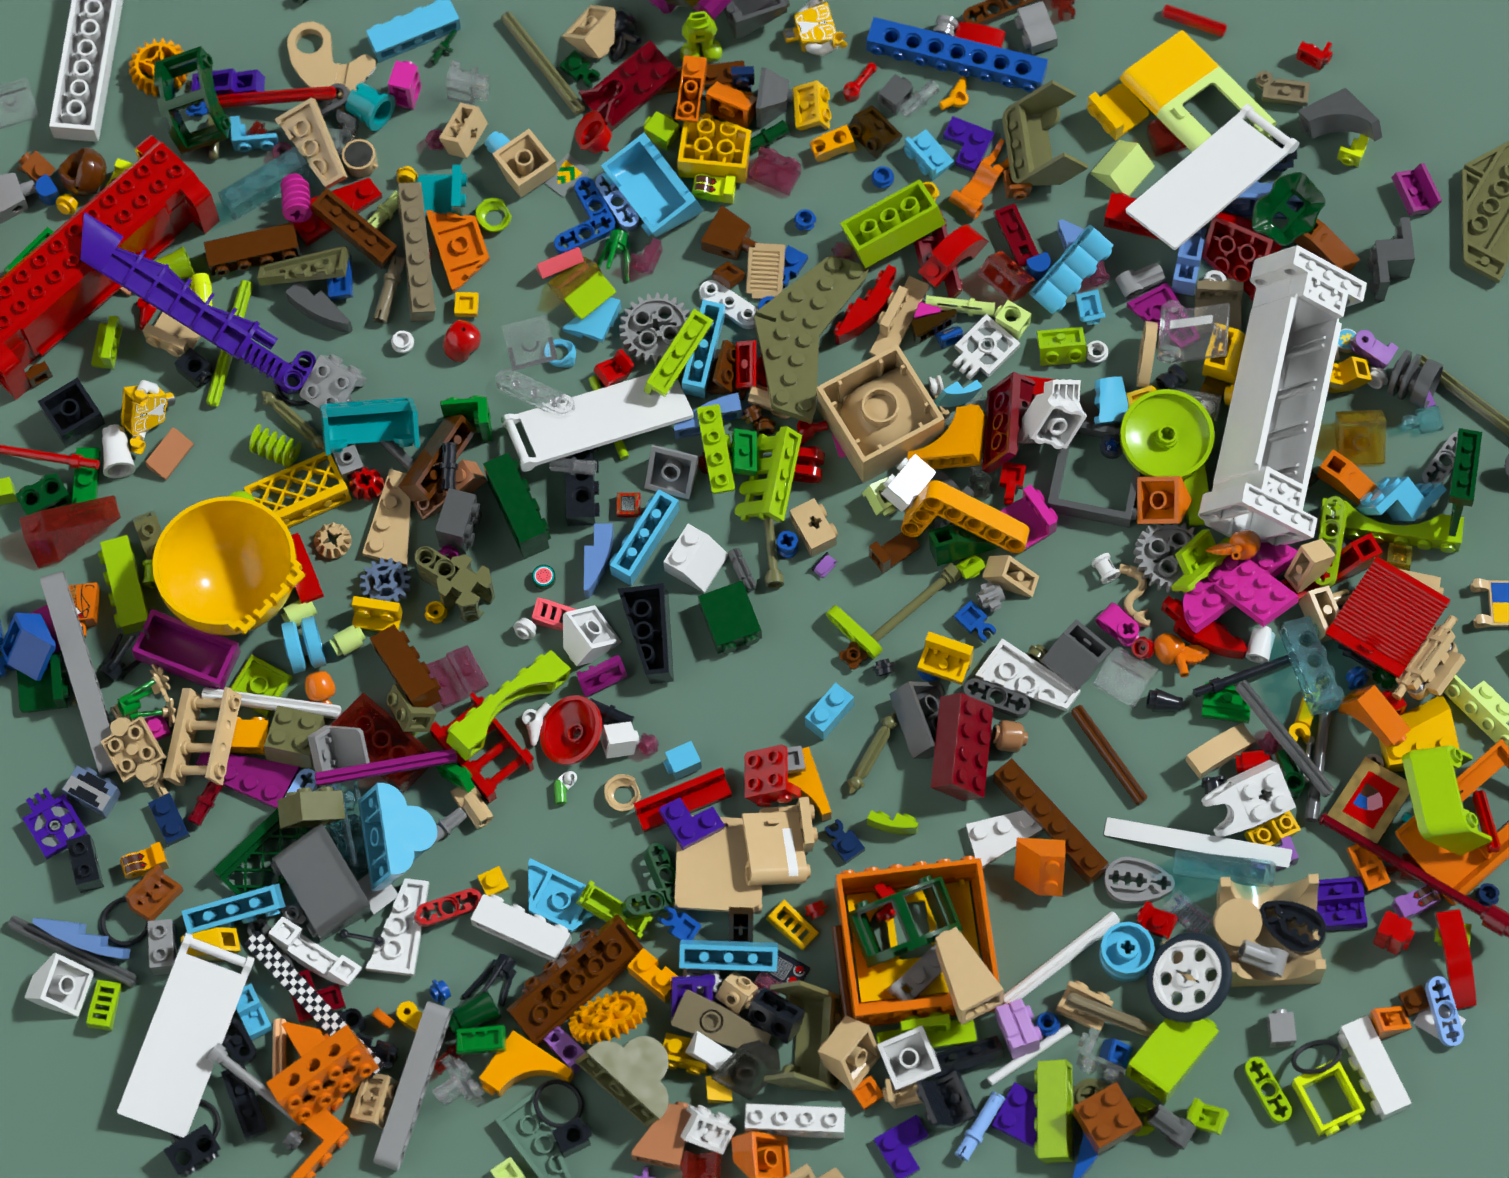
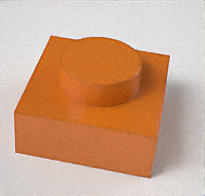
(867, 1093)

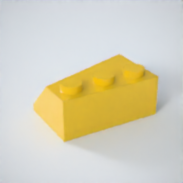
(714, 149)
(1430, 727)

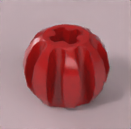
(359, 488)

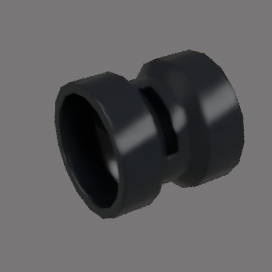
(1173, 378)

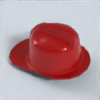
(593, 133)

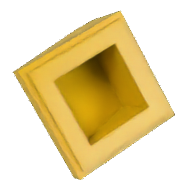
(716, 1092)

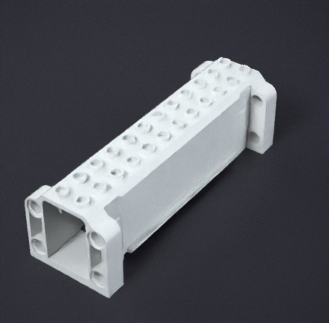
(1280, 397)

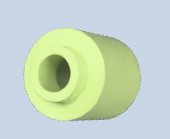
(297, 611)
(347, 640)

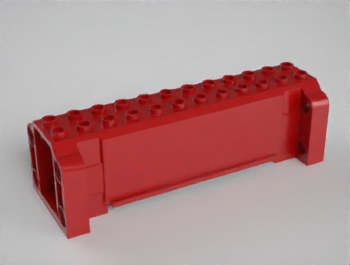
(57, 291)

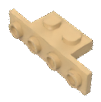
(899, 314)

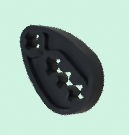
(1290, 938)

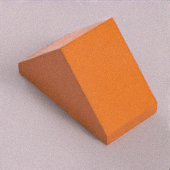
(1389, 1021)

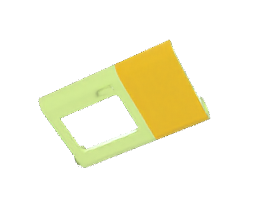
(1175, 75)

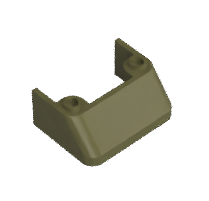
(1028, 139)
(821, 1017)

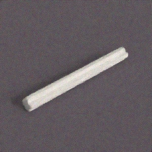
(271, 703)
(1061, 958)

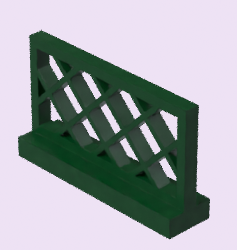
(1464, 474)
(247, 848)

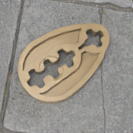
(1146, 354)

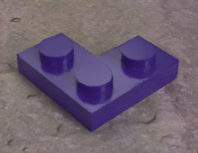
(972, 138)
(690, 829)
(896, 1144)

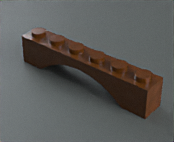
(1029, 797)

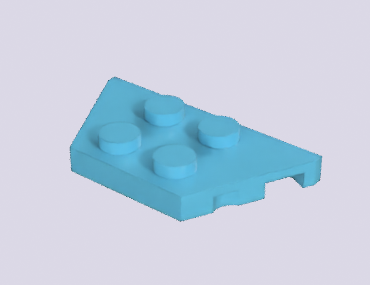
(555, 896)

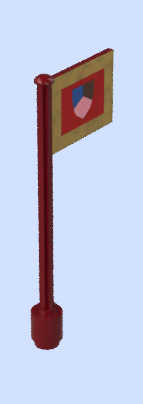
(1365, 814)

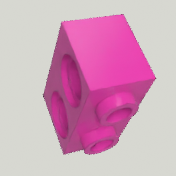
(405, 84)

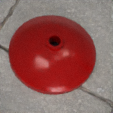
(563, 726)

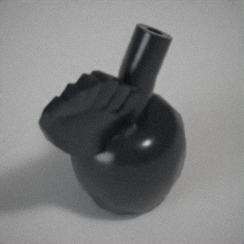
(624, 33)

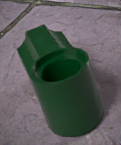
(1289, 771)

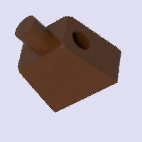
(727, 235)

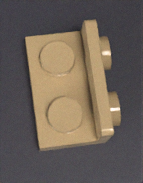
(374, 1100)

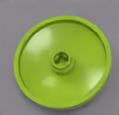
(1167, 434)

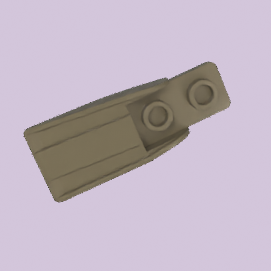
(715, 1021)

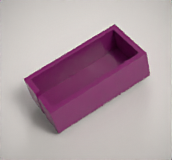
(186, 651)

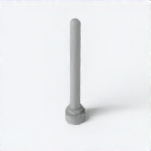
(219, 1056)

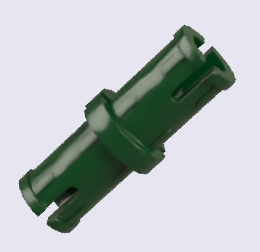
(768, 135)

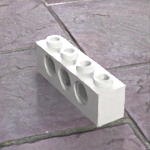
(795, 1120)

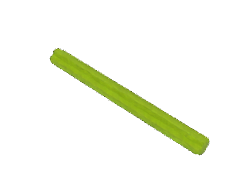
(224, 359)

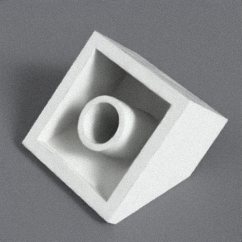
(695, 558)

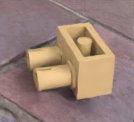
(1323, 607)

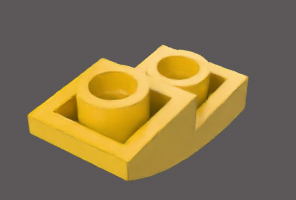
(1273, 830)

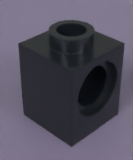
(193, 359)
(567, 1147)

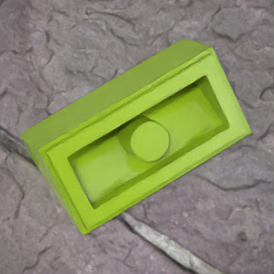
(589, 295)

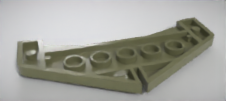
(1486, 213)
(791, 329)

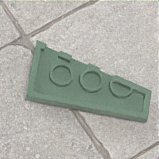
(533, 1139)

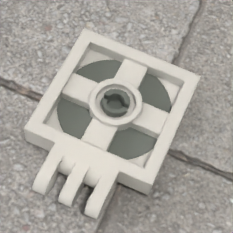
(984, 348)

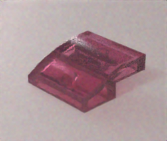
(457, 676)

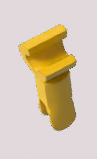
(1302, 723)

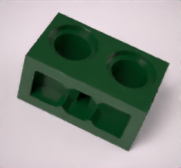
(40, 492)

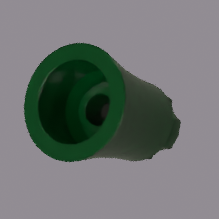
(474, 1012)

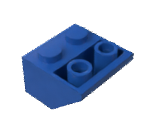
(28, 644)

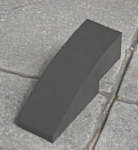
(318, 308)

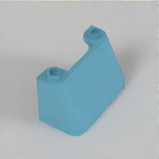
(651, 186)

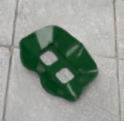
(1275, 201)

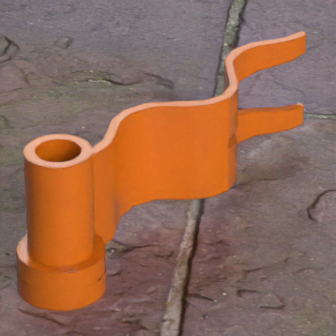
(981, 184)

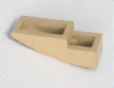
(1220, 750)

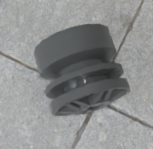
(1413, 378)

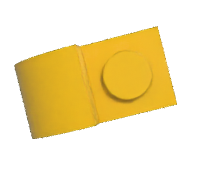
(1349, 375)

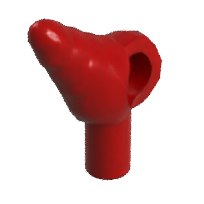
(146, 312)
(808, 430)

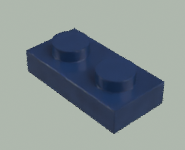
(169, 819)

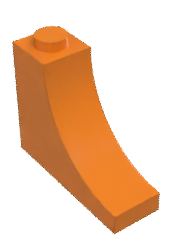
(1376, 714)

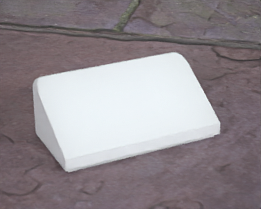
(707, 1051)

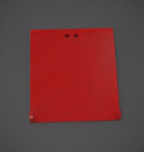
(1388, 617)

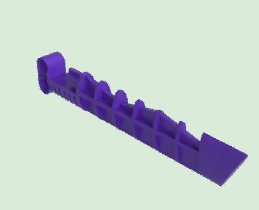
(169, 294)

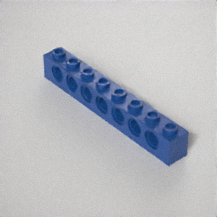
(947, 45)

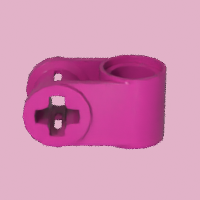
(1116, 622)

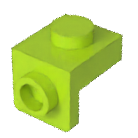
(1207, 1117)

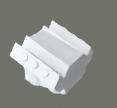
(1053, 415)

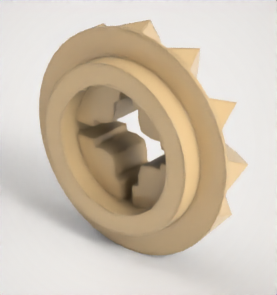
(328, 549)

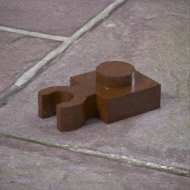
(1416, 1000)

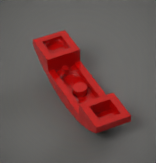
(1457, 957)

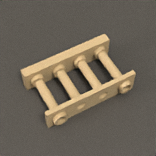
(184, 733)

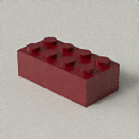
(962, 747)

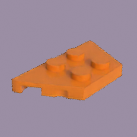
(458, 245)

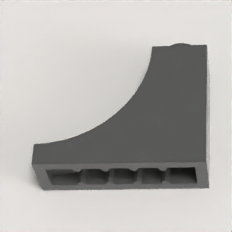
(1339, 114)

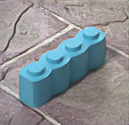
(1068, 272)

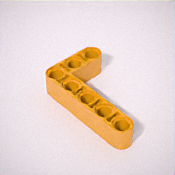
(965, 512)

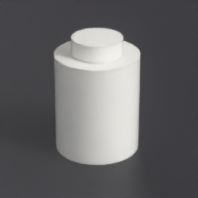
(1260, 645)

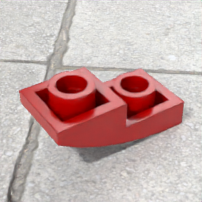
(980, 33)

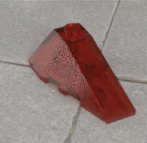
(60, 530)

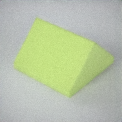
(1123, 167)

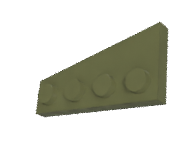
(314, 266)

